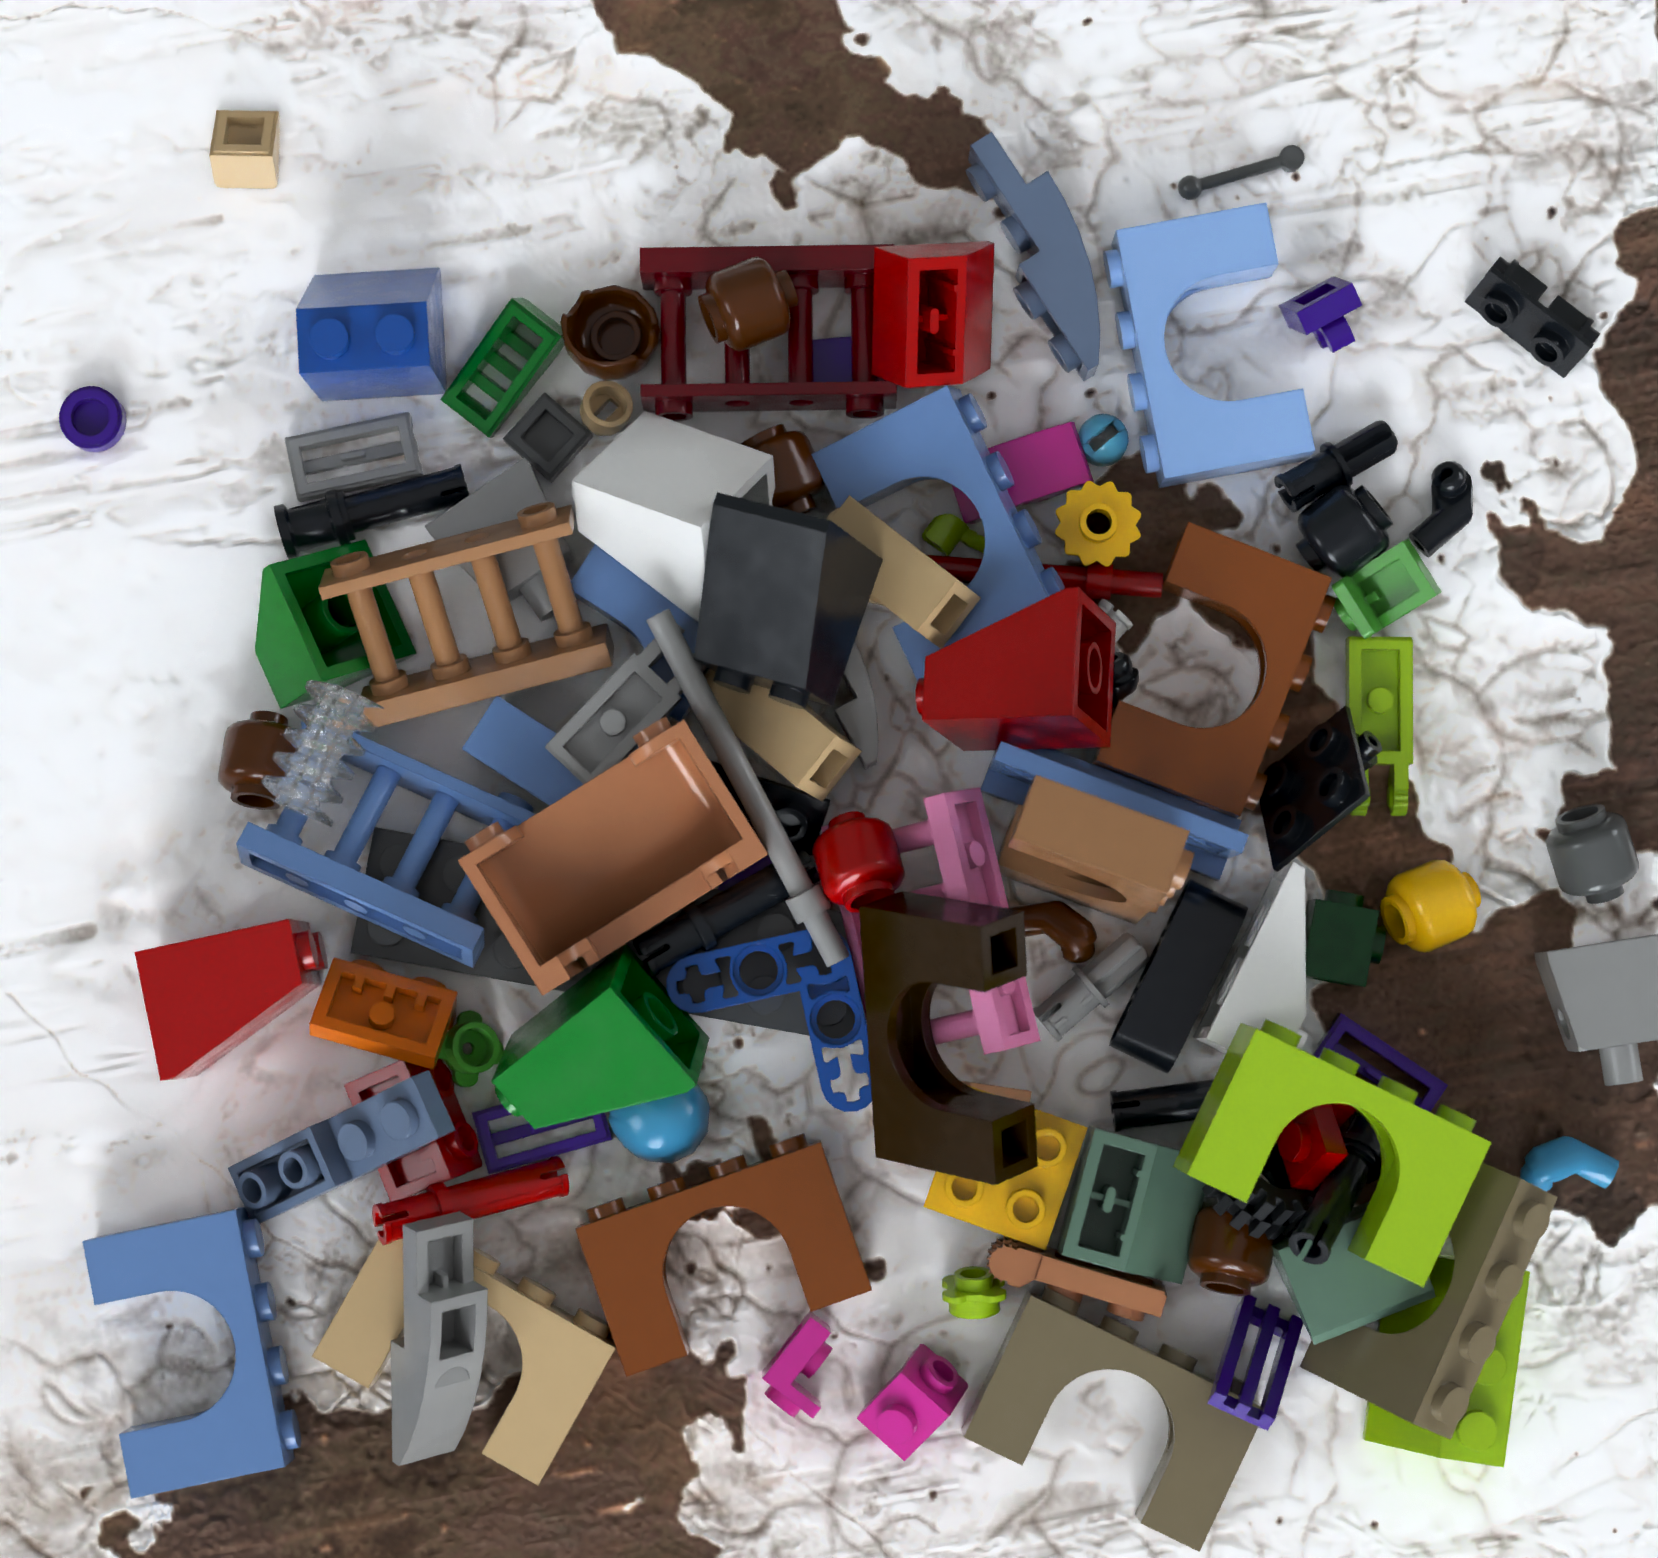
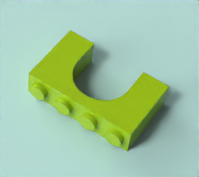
(1423, 1155)

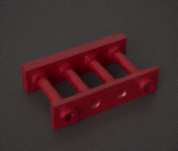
(679, 270)

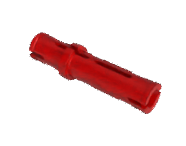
(474, 1197)

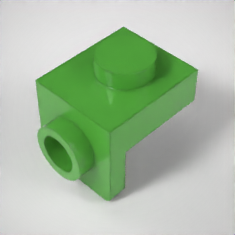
(1384, 590)

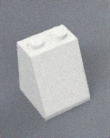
(654, 499)

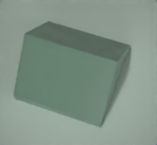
(1345, 1288)

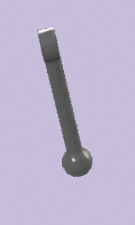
(1289, 160)

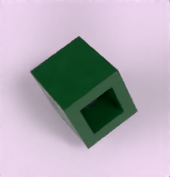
(1342, 939)

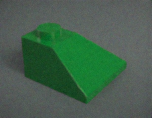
(313, 637)

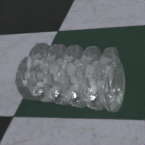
(320, 750)

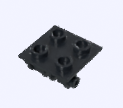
(1316, 786)

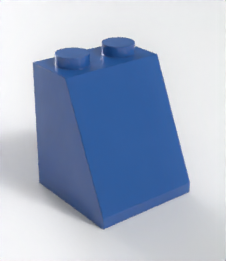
(373, 334)

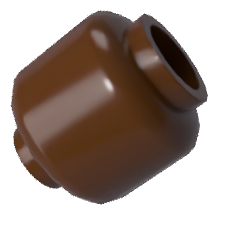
(747, 304)
(794, 467)
(248, 758)
(1228, 1258)

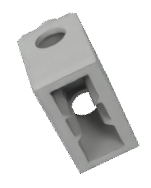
(495, 504)
(1605, 1000)

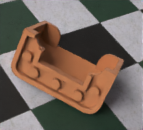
(612, 856)

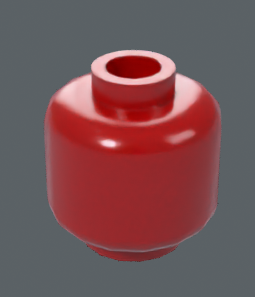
(858, 860)

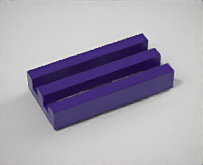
(1342, 1024)
(490, 1140)
(1269, 1324)

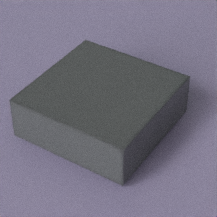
(548, 437)

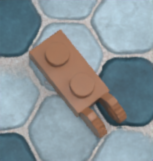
(1126, 1293)

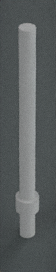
(806, 900)

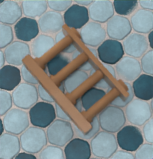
(513, 661)

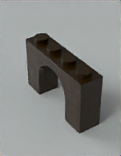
(917, 1103)

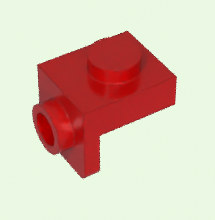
(1314, 1144)

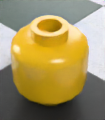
(1430, 906)

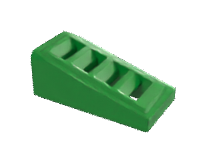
(487, 352)

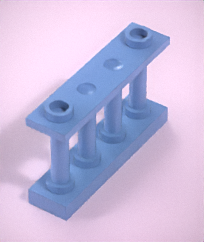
(394, 901)

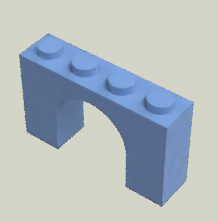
(944, 442)
(515, 741)
(249, 1423)

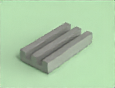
(353, 482)

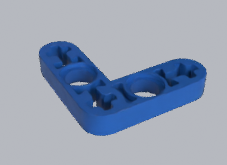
(814, 993)

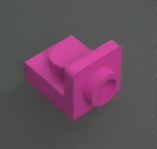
(802, 1353)

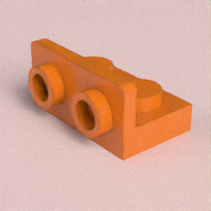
(384, 1012)

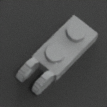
(619, 710)

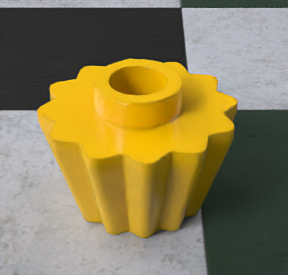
(1091, 546)

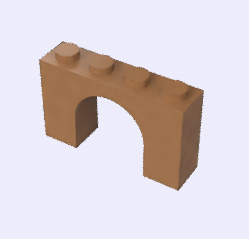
(1094, 851)

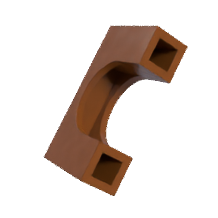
(1278, 610)
(631, 1244)

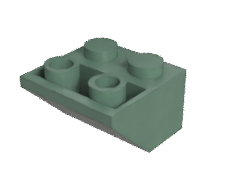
(1131, 1207)

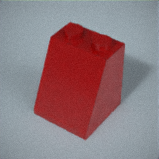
(1026, 679)
(223, 989)

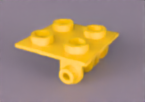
(1025, 1204)

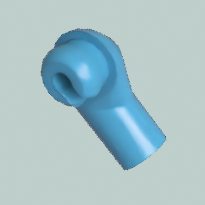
(1564, 1158)

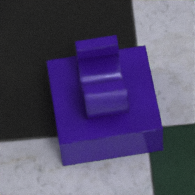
(1323, 312)

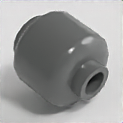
(1592, 853)

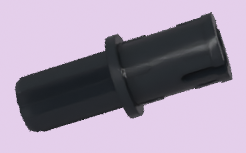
(1336, 464)

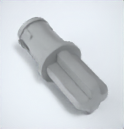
(1091, 985)

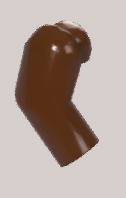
(1062, 925)

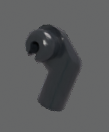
(1450, 508)

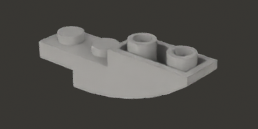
(443, 1341)

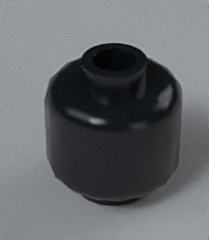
(1343, 530)

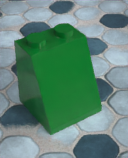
(601, 1048)

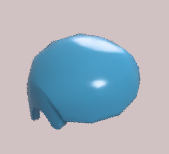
(663, 1127)

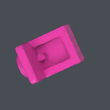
(914, 1402)

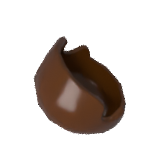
(611, 332)

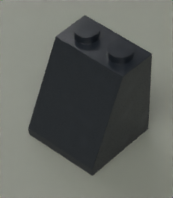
(781, 600)

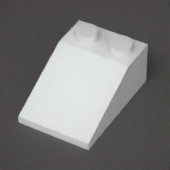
(1267, 968)

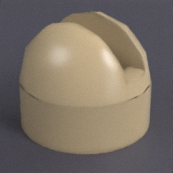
(597, 398)

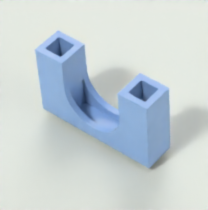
(1187, 432)

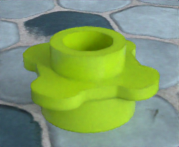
(973, 1293)

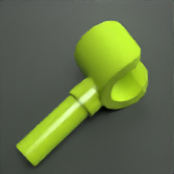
(947, 531)

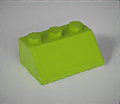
(1484, 1428)

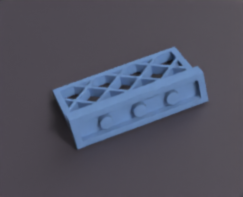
(1211, 836)

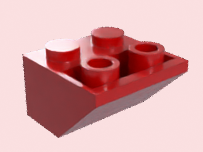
(932, 313)

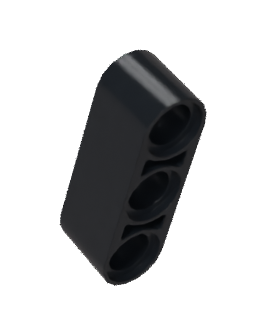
(1178, 976)

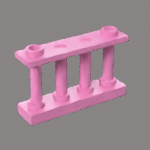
(972, 874)

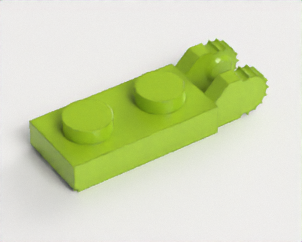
(1382, 703)

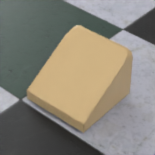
(245, 149)

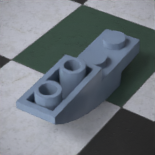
(1058, 274)
(342, 1148)

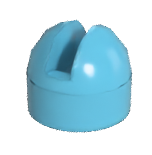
(1113, 449)

